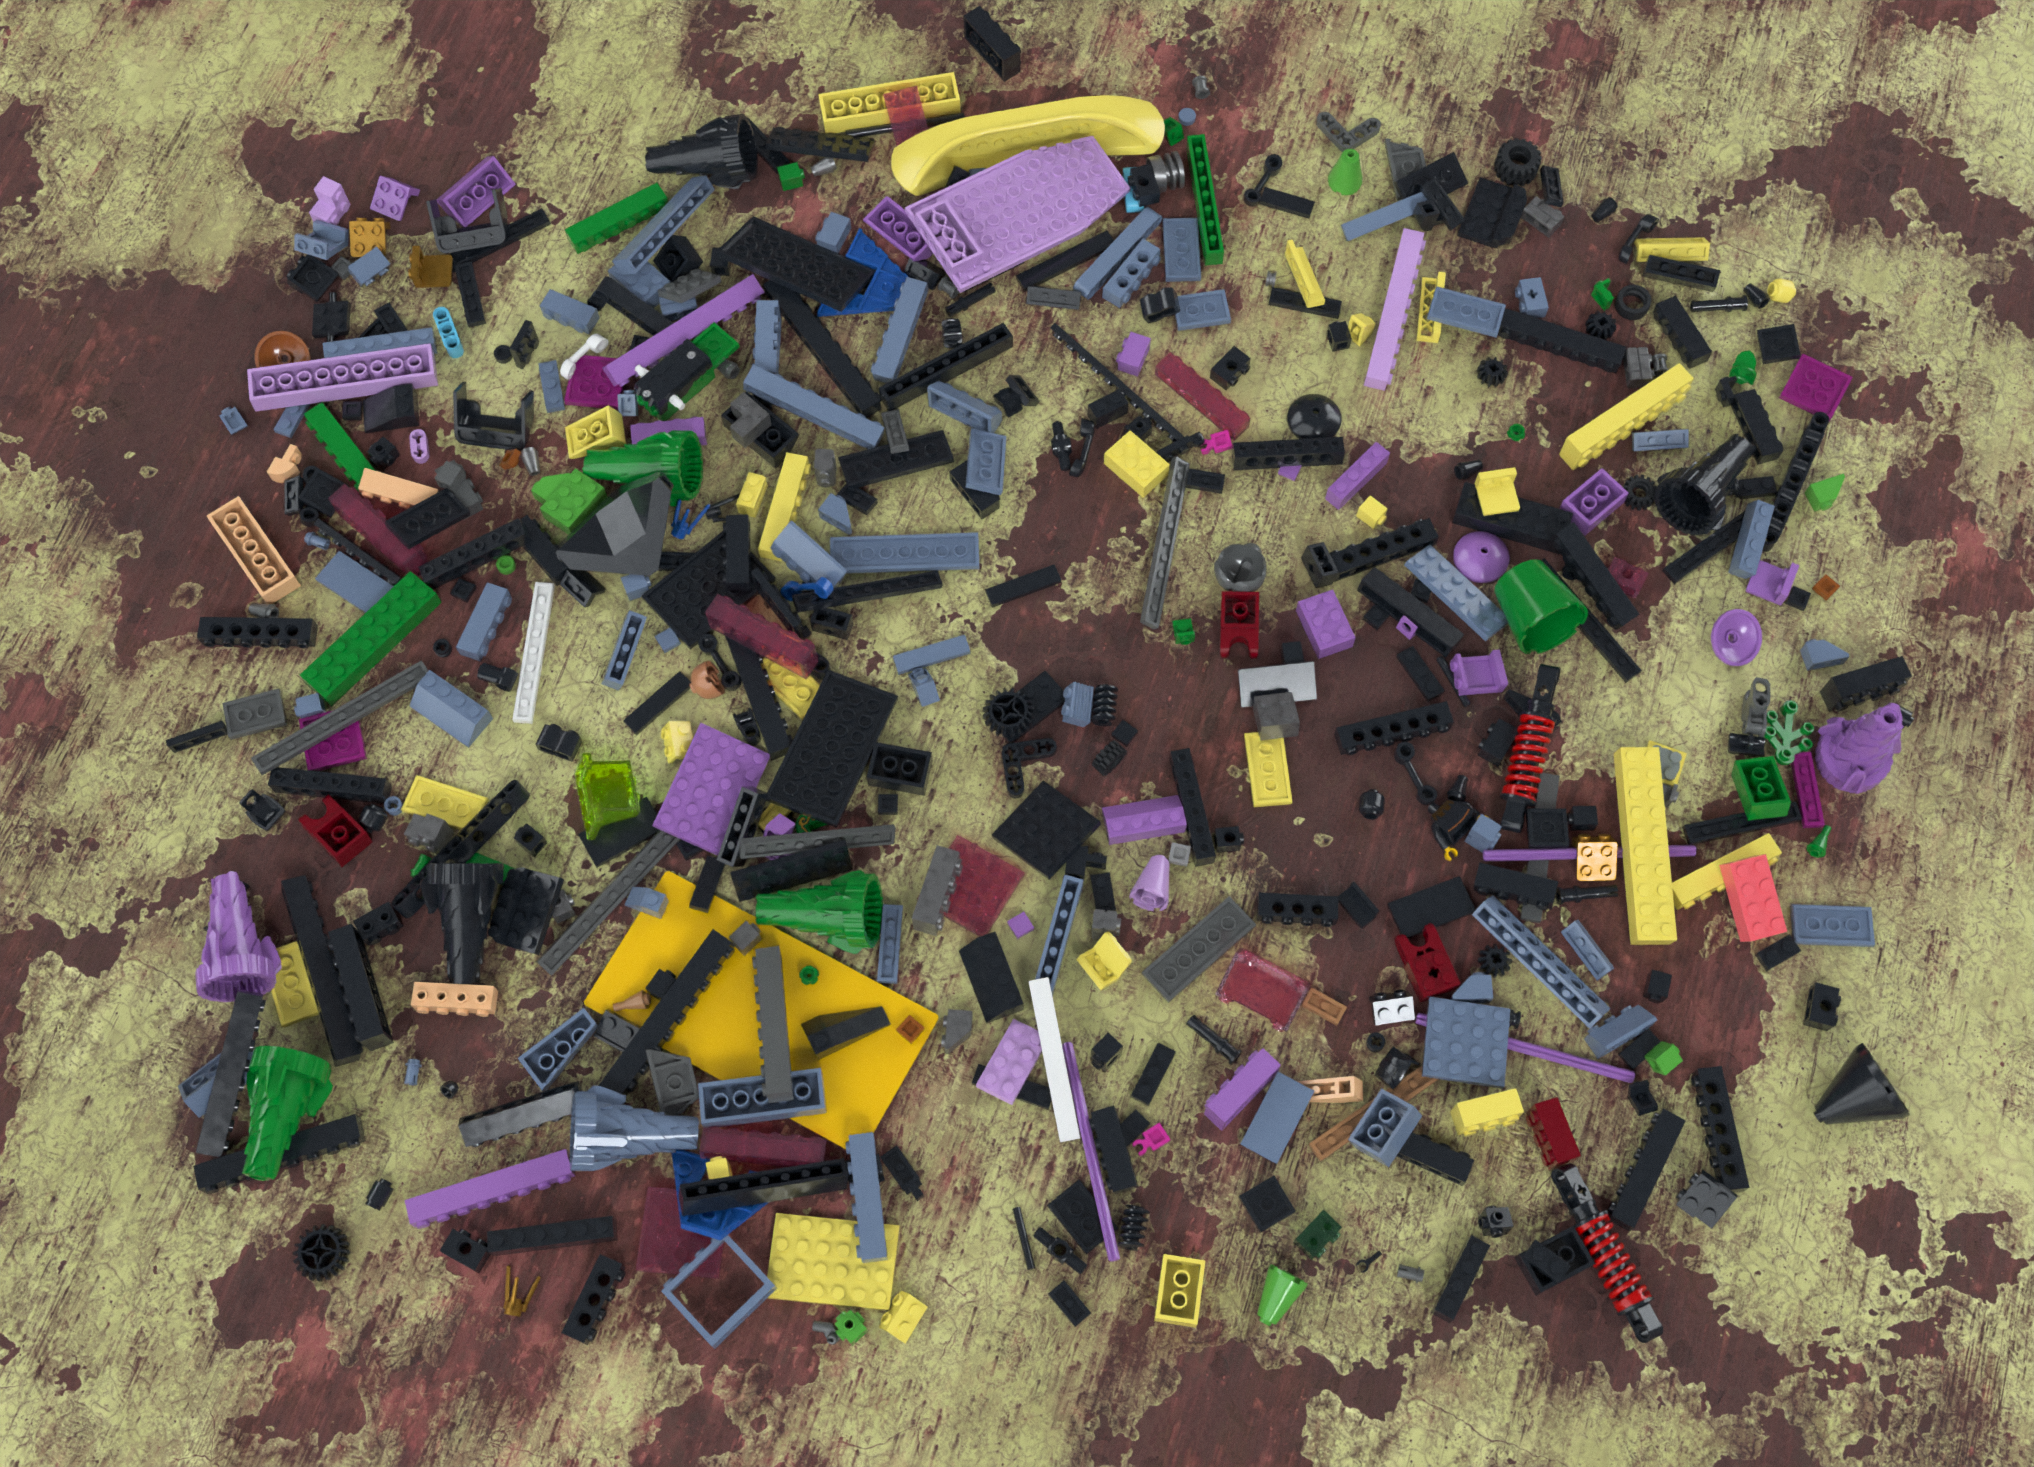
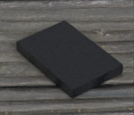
(1079, 1216)

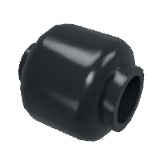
(1371, 804)
(372, 818)

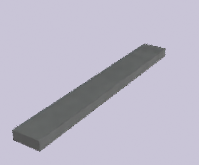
(1545, 799)
(801, 842)

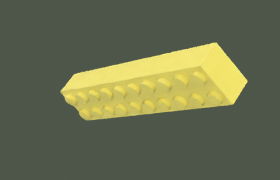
(1645, 846)

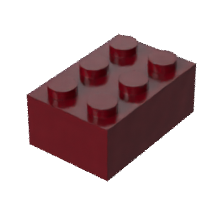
(1552, 1134)

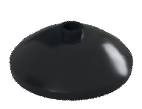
(1306, 424)

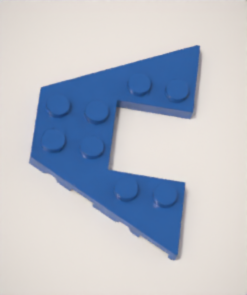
(884, 285)
(716, 1224)

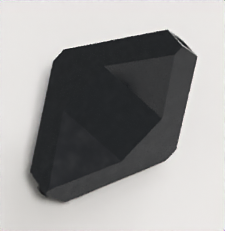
(623, 531)

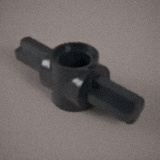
(1061, 446)
(1068, 1258)

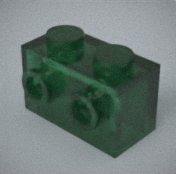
(1317, 1235)

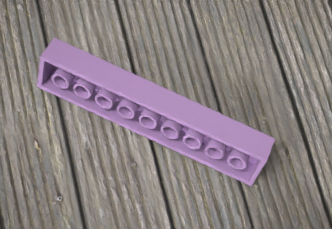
(341, 377)

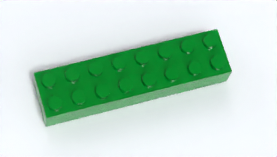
(370, 638)

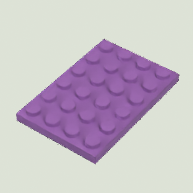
(708, 788)

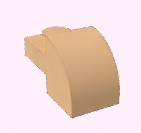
(286, 467)

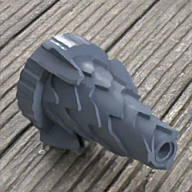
(608, 1131)

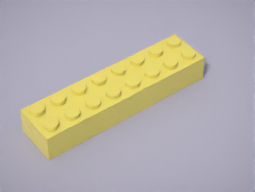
(867, 108)
(1626, 417)

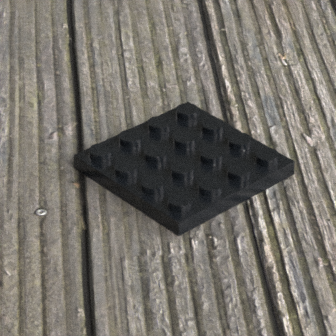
(1046, 830)

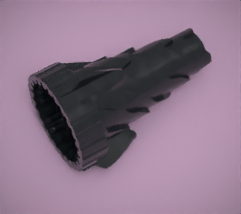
(718, 148)
(1695, 496)
(464, 902)

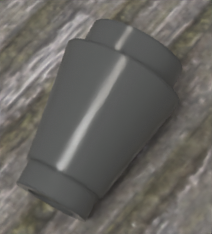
(264, 610)

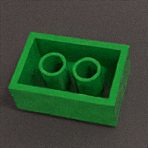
(1760, 788)

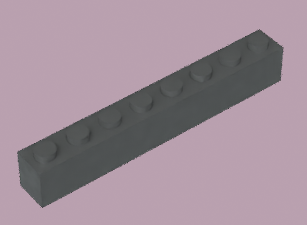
(773, 1025)

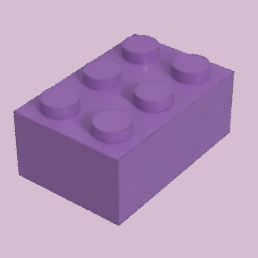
(1594, 501)
(1325, 624)

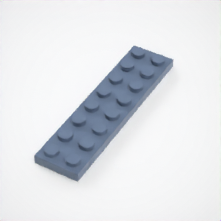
(906, 552)

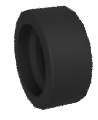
(1629, 313)

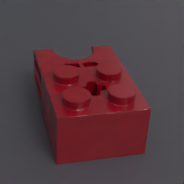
(1237, 627)
(337, 832)
(1425, 959)

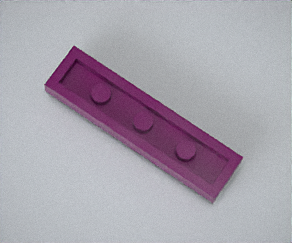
(1807, 790)

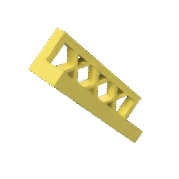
(1673, 248)
(1304, 275)
(1436, 326)

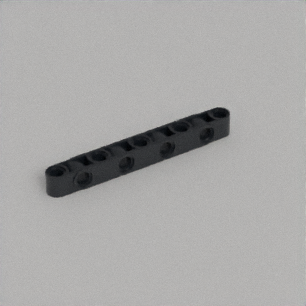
(1796, 471)
(463, 844)

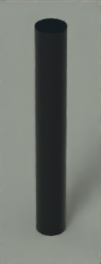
(1450, 676)
(1024, 1238)

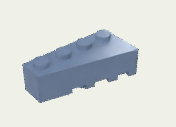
(767, 335)
(555, 1051)

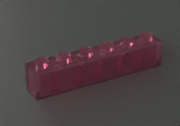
(1202, 395)
(761, 1148)

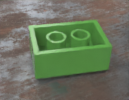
(573, 501)

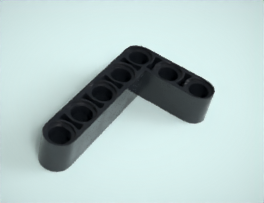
(629, 305)

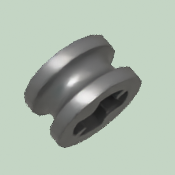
(1271, 277)

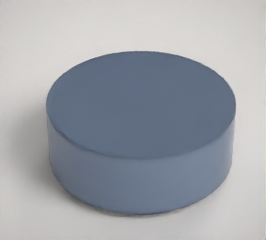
(1187, 116)

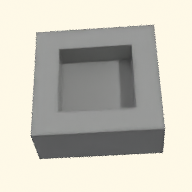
(1179, 854)

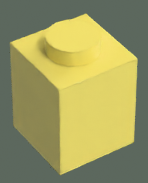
(1372, 512)

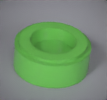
(505, 564)

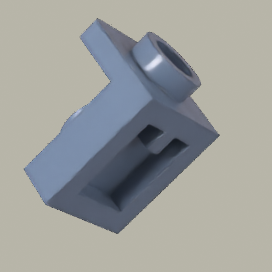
(627, 403)
(232, 420)

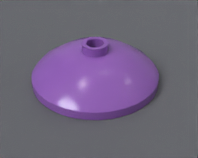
(1477, 565)
(1744, 637)

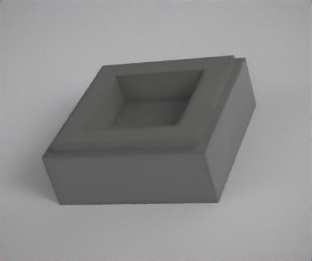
(341, 267)

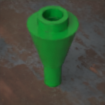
(1818, 845)

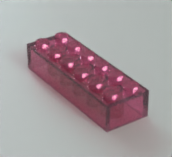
(371, 525)
(762, 636)

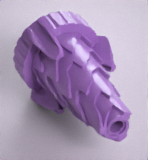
(1859, 751)
(232, 952)

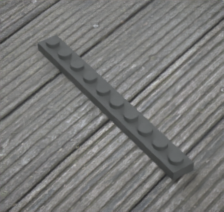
(1164, 543)
(339, 718)
(606, 901)

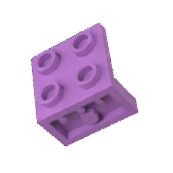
(392, 197)
(1772, 582)

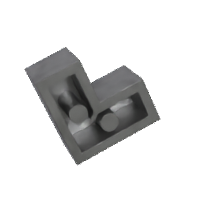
(751, 420)
(429, 832)

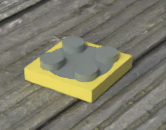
(1671, 763)

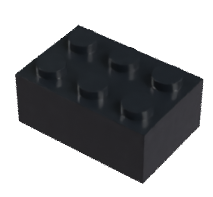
(899, 768)
(1566, 1246)

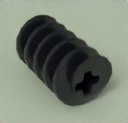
(1104, 704)
(1132, 1228)

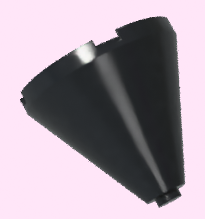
(1860, 1093)

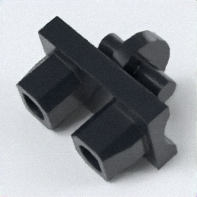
(1746, 745)

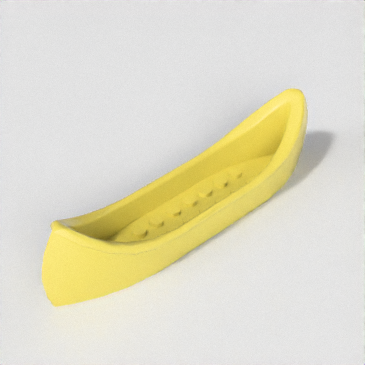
(980, 141)

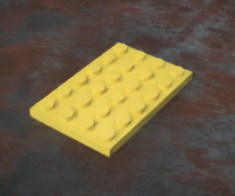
(819, 1263)

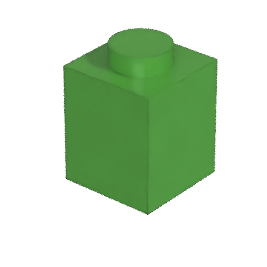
(1663, 1058)

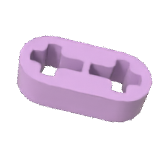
(415, 446)

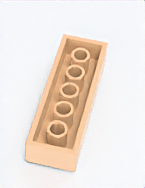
(253, 551)

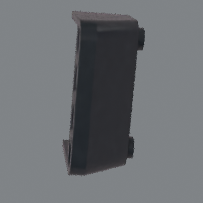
(451, 239)
(491, 431)

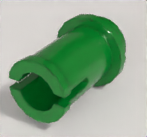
(421, 863)

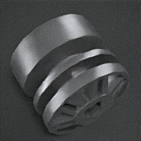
(1168, 171)

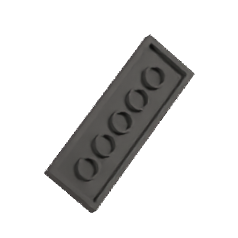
(1198, 949)

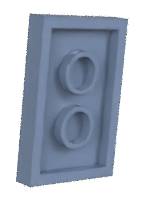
(1202, 310)

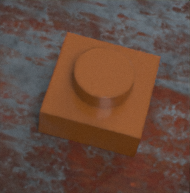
(510, 459)
(1826, 587)
(910, 1029)

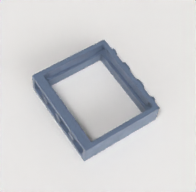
(741, 1314)

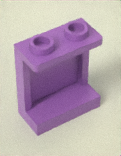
(1479, 674)

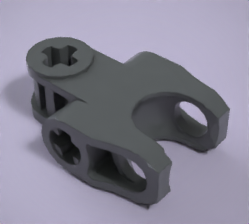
(1755, 709)

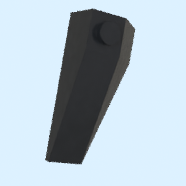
(838, 1030)

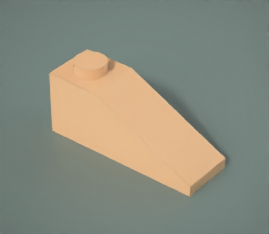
(1335, 1089)

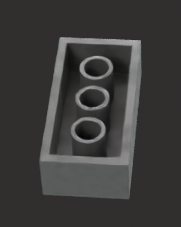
(937, 890)

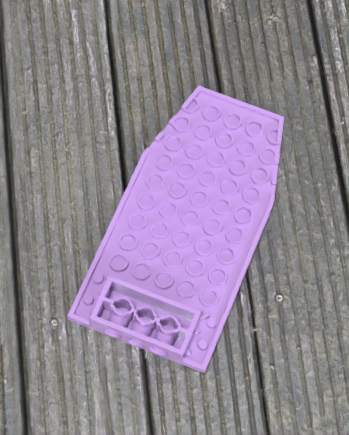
(1017, 209)

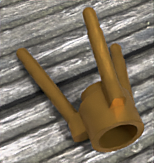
(512, 1304)

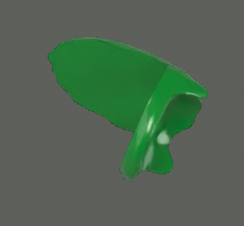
(1744, 368)

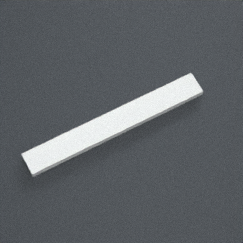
(533, 653)
(1054, 1059)

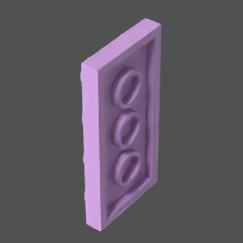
(1011, 1062)

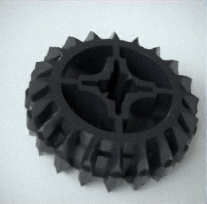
(1020, 721)
(322, 1269)

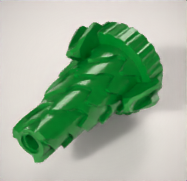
(673, 453)
(845, 910)
(280, 1090)

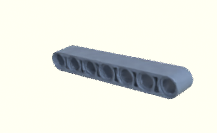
(1117, 253)

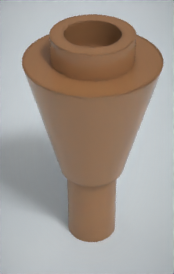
(637, 1001)

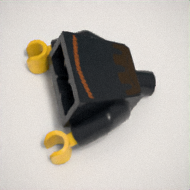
(1451, 823)

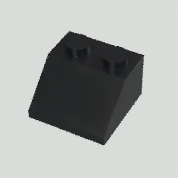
(677, 258)

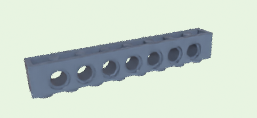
(1541, 961)

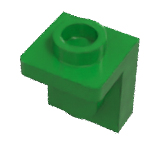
(1173, 131)
(1602, 295)
(1183, 631)

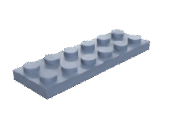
(1457, 592)

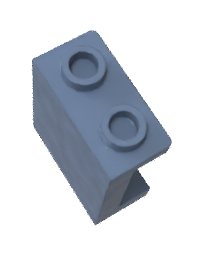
(323, 241)

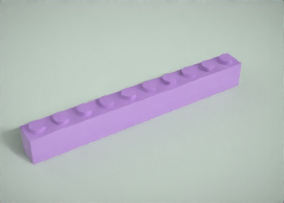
(1394, 309)

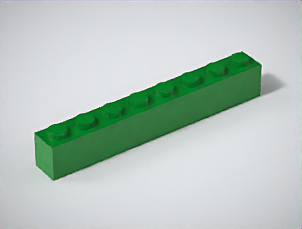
(1204, 200)

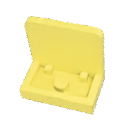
(1105, 961)

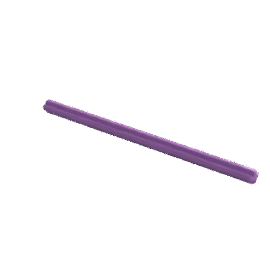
(1566, 853)
(1559, 1057)
(1090, 1152)

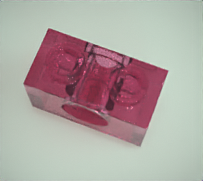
(1631, 585)

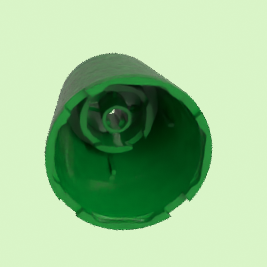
(1538, 606)

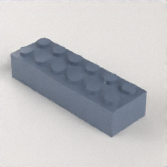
(743, 1100)

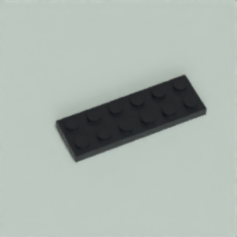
(820, 144)
(880, 465)
(791, 870)

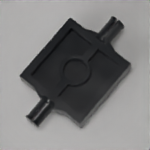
(331, 318)

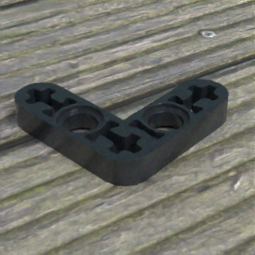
(1019, 756)

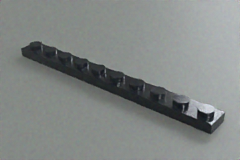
(1111, 379)

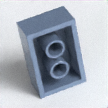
(643, 283)
(1385, 1127)

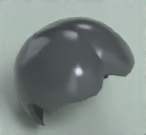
(1241, 568)

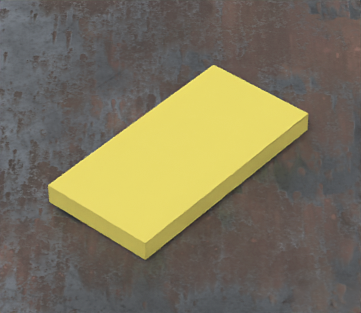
(791, 688)
(1267, 771)
(442, 801)
(292, 988)

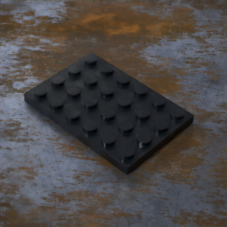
(691, 587)

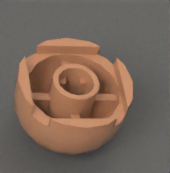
(705, 681)

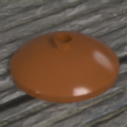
(278, 344)

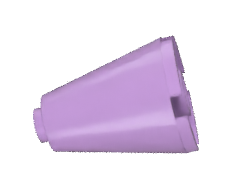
(1152, 885)

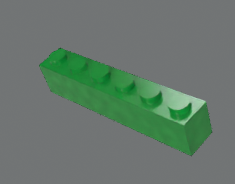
(616, 218)
(337, 443)

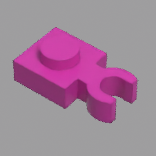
(1219, 442)
(1153, 1138)

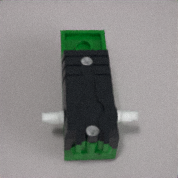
(683, 372)

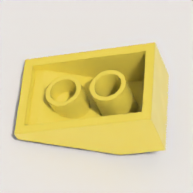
(595, 432)

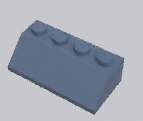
(963, 407)
(806, 556)
(450, 709)
(198, 1087)

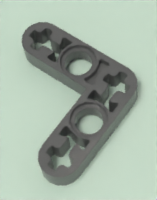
(1348, 137)

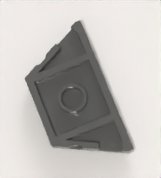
(1403, 160)
(672, 1081)

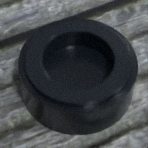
(502, 354)

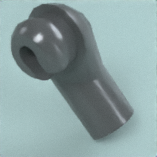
(828, 1330)

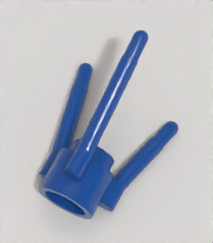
(680, 527)

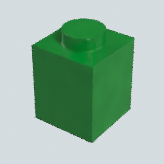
(790, 176)

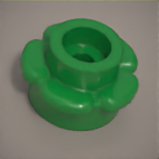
(1516, 428)
(809, 970)

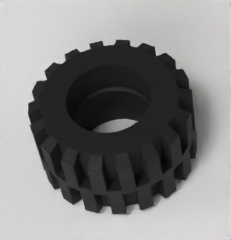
(1520, 151)

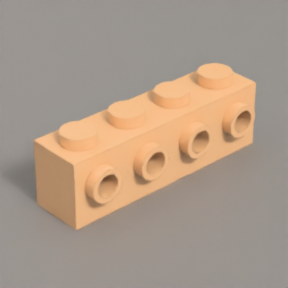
(393, 489)
(454, 998)

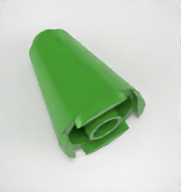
(1346, 173)
(1278, 1294)

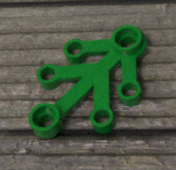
(1784, 754)

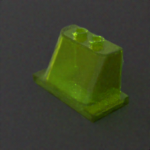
(605, 792)

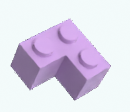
(331, 202)

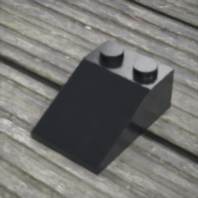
(391, 409)

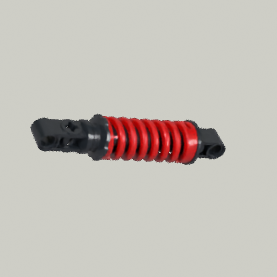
(1528, 749)
(1608, 1254)

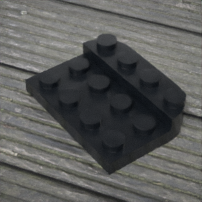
(1493, 213)
(779, 606)
(525, 909)

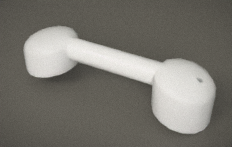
(595, 343)

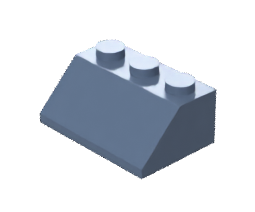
(1619, 1030)

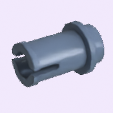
(315, 540)
(412, 1072)

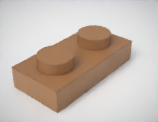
(1324, 1006)

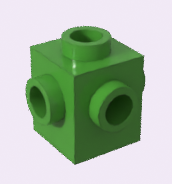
(854, 1333)

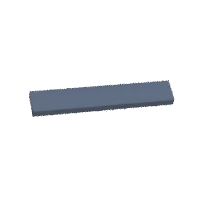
(1381, 217)

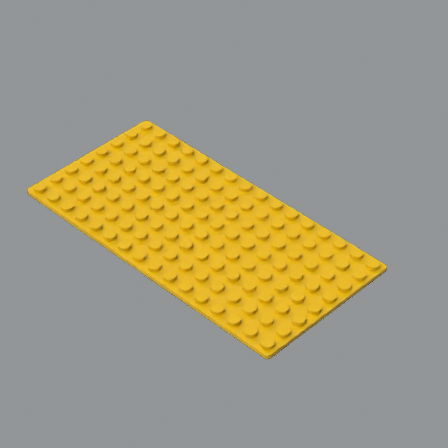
(724, 1026)

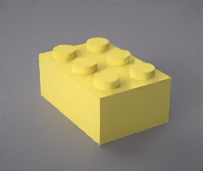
(1136, 464)
(1487, 1112)
(1179, 1290)

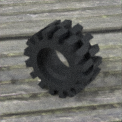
(1644, 484)
(1109, 758)

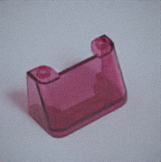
(1263, 988)

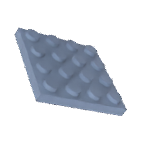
(1466, 1042)

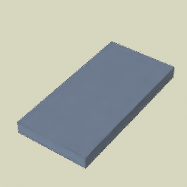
(1181, 249)
(1466, 311)
(986, 461)
(353, 582)
(1832, 925)
(1277, 1117)

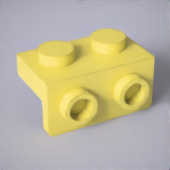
(677, 739)
(902, 1316)

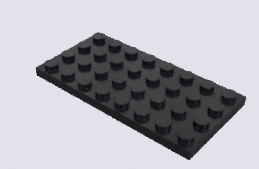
(796, 263)
(831, 748)

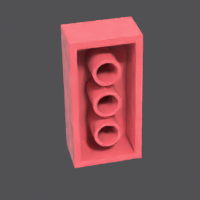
(1753, 898)

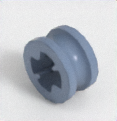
(392, 811)

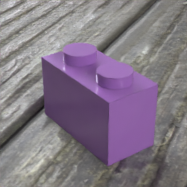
(1133, 354)

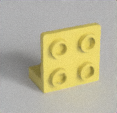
(1497, 491)

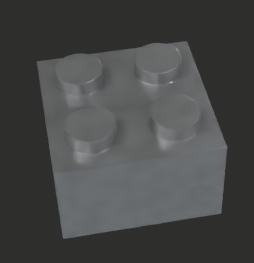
(1276, 716)

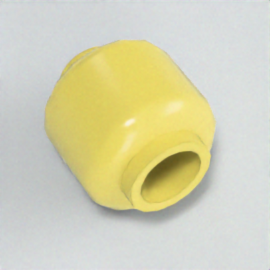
(1781, 290)

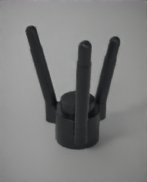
(715, 510)

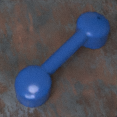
(822, 587)

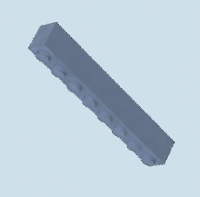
(663, 225)
(813, 407)

